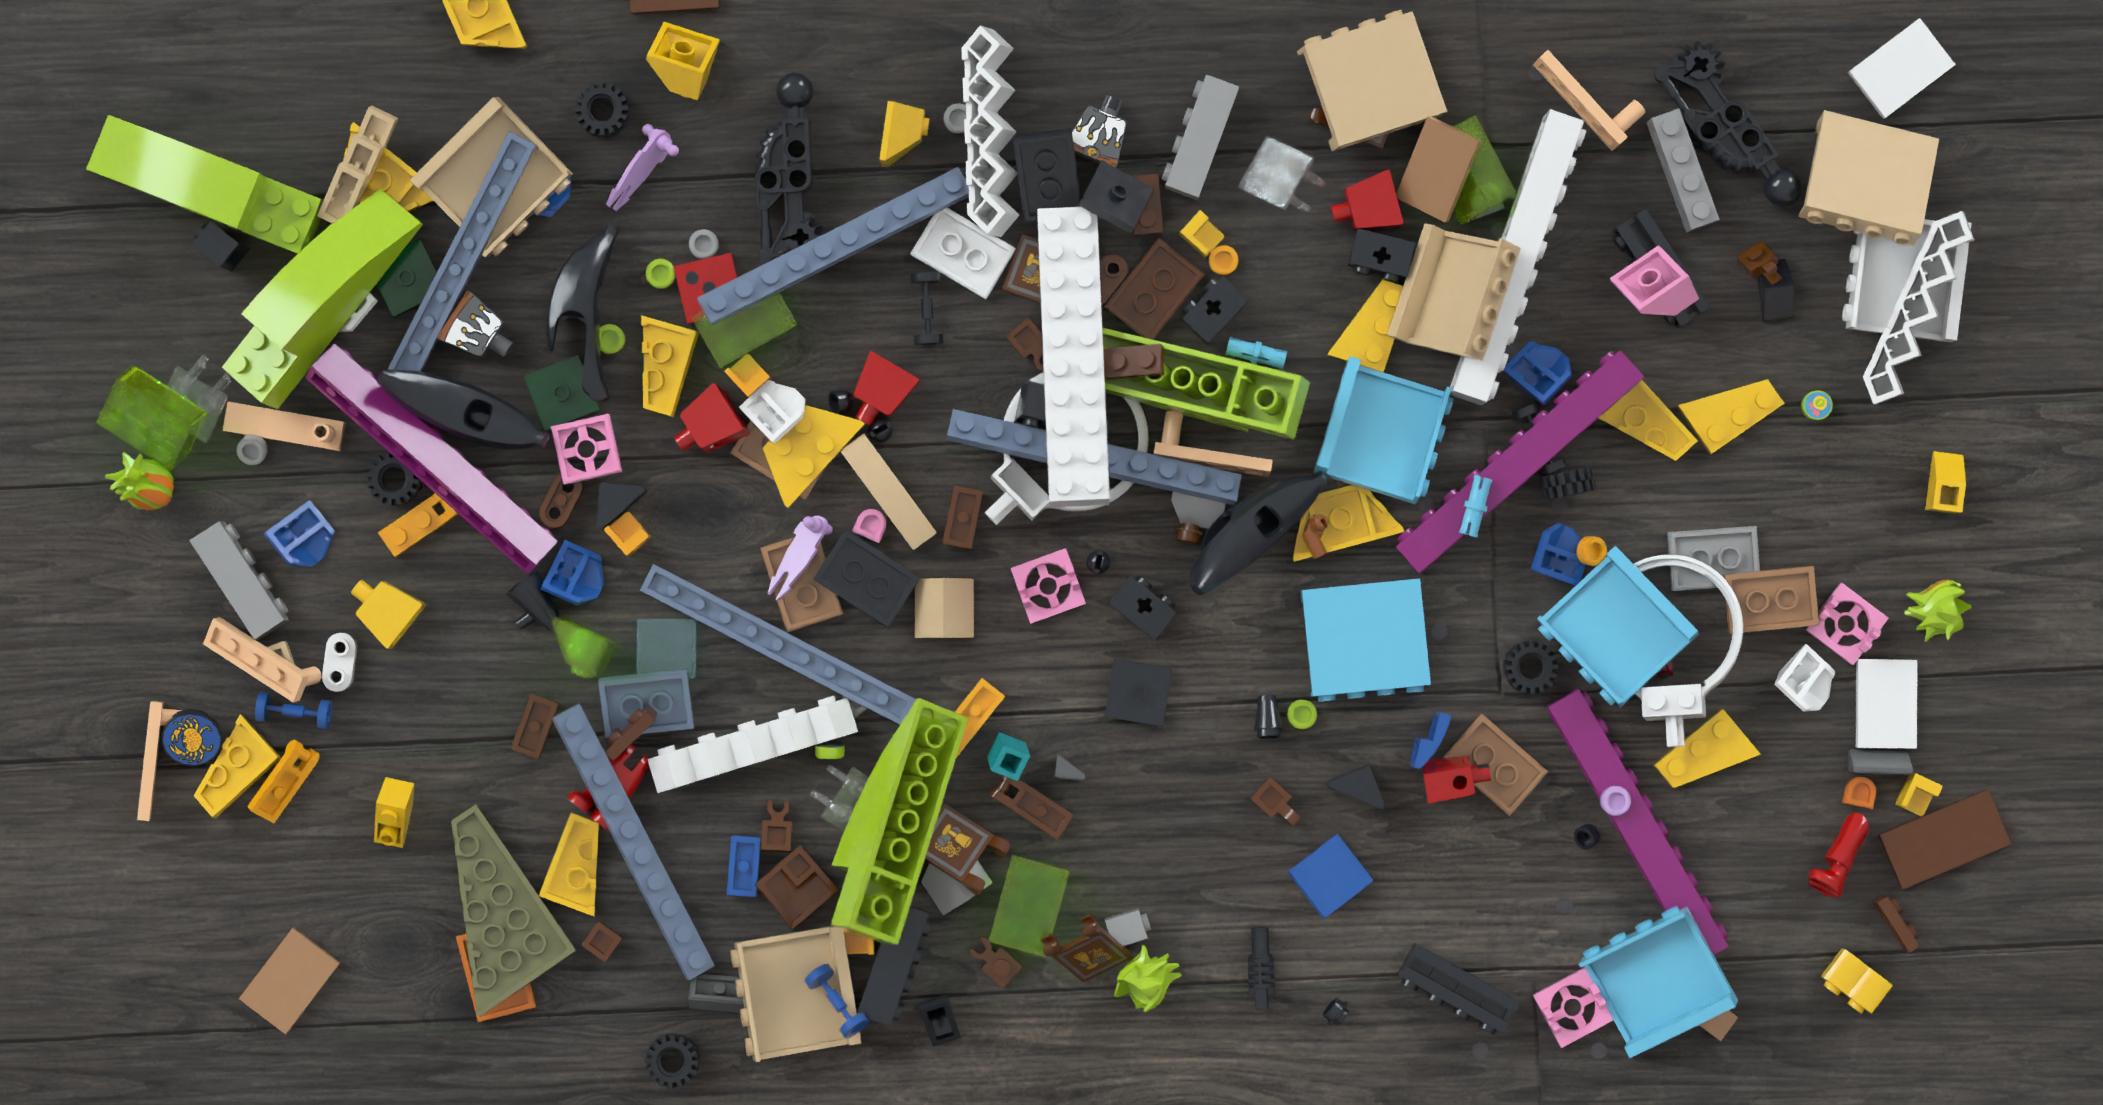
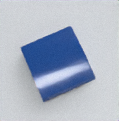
(1423, 748)
(1330, 876)

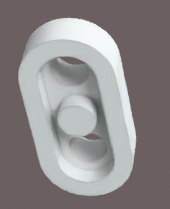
(339, 662)

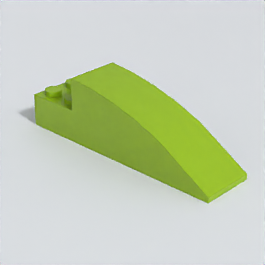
(206, 185)
(317, 295)
(1215, 388)
(895, 823)

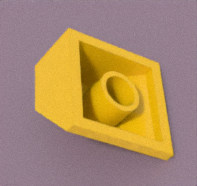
(682, 59)
(902, 131)

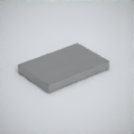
(1721, 549)

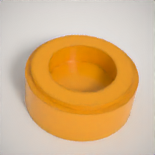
(1223, 260)
(1591, 550)

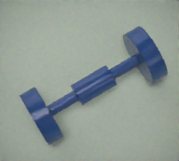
(263, 707)
(820, 977)

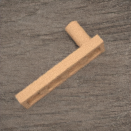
(1608, 130)
(284, 426)
(1230, 462)
(260, 660)
(157, 717)

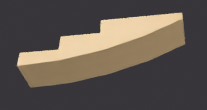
(358, 165)
(888, 491)

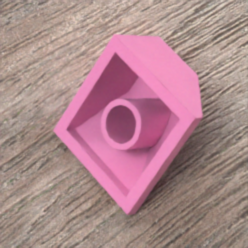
(1656, 284)

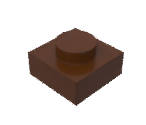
(602, 941)

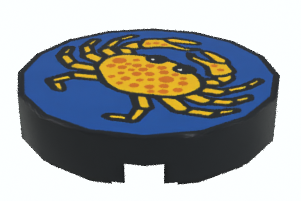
(191, 737)

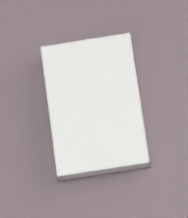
(1901, 68)
(963, 252)
(1886, 703)

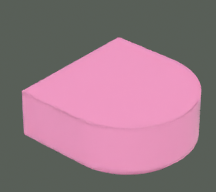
(871, 525)

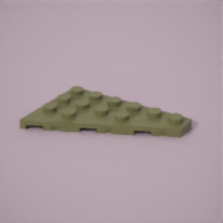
(505, 920)

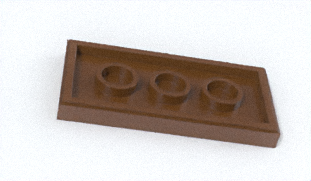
(1944, 839)

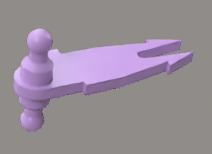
(642, 164)
(800, 552)

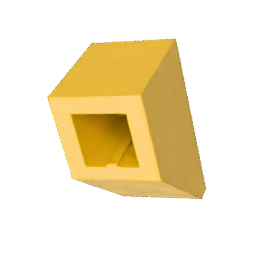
(1946, 483)
(393, 812)

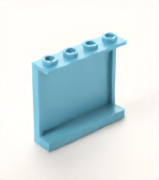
(1383, 432)
(1617, 628)
(1366, 639)
(1659, 980)

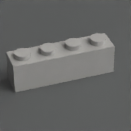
(1201, 136)
(1682, 170)
(240, 580)

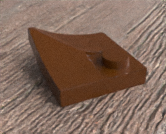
(796, 887)

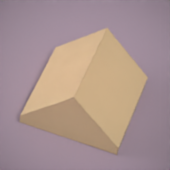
(944, 608)

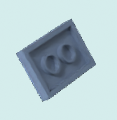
(664, 691)

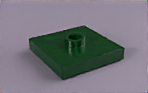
(407, 278)
(559, 393)

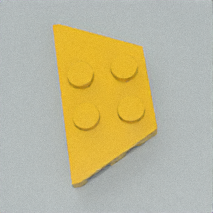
(485, 23)
(394, 178)
(808, 450)
(1352, 517)

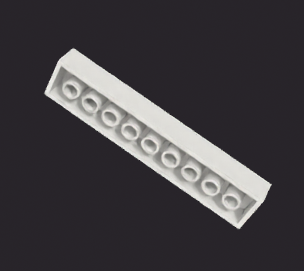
(1526, 227)
(1073, 357)

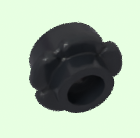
(1336, 1011)

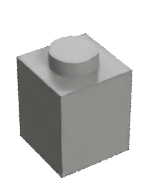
(1128, 927)

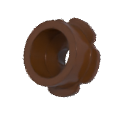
(1188, 534)

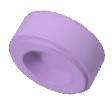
(1615, 800)

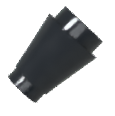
(1268, 719)

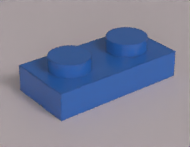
(743, 865)

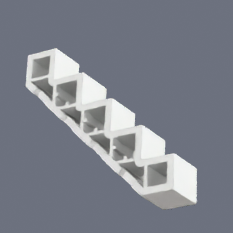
(987, 131)
(1915, 306)
(752, 744)

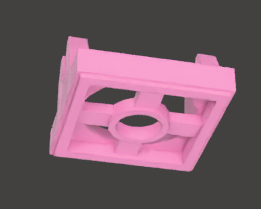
(563, 431)
(1057, 558)
(1875, 618)
(1601, 1015)

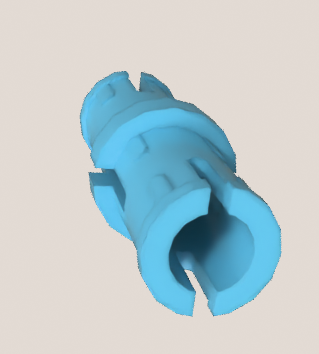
(1256, 352)
(1475, 506)

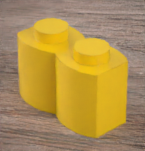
(1856, 981)

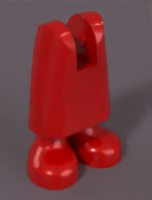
(629, 780)
(1840, 857)

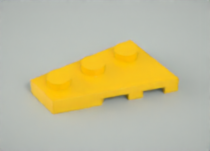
(1367, 333)
(666, 363)
(1730, 413)
(1650, 421)
(1706, 750)
(238, 766)
(574, 866)

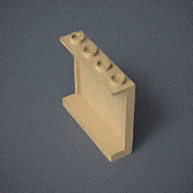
(1373, 79)
(462, 164)
(1870, 178)
(1453, 292)
(778, 1004)

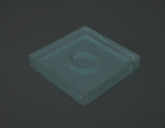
(666, 645)

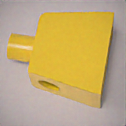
(386, 611)

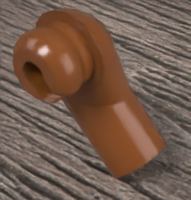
(1313, 533)

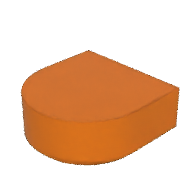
(1860, 792)

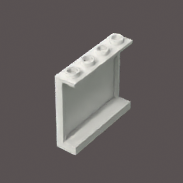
(1880, 276)

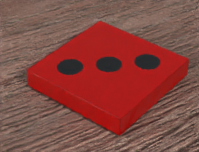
(702, 277)

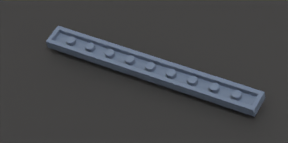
(834, 246)
(464, 253)
(1122, 462)
(777, 644)
(633, 841)

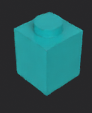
(1008, 756)

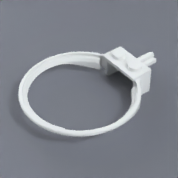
(1026, 494)
(1688, 701)

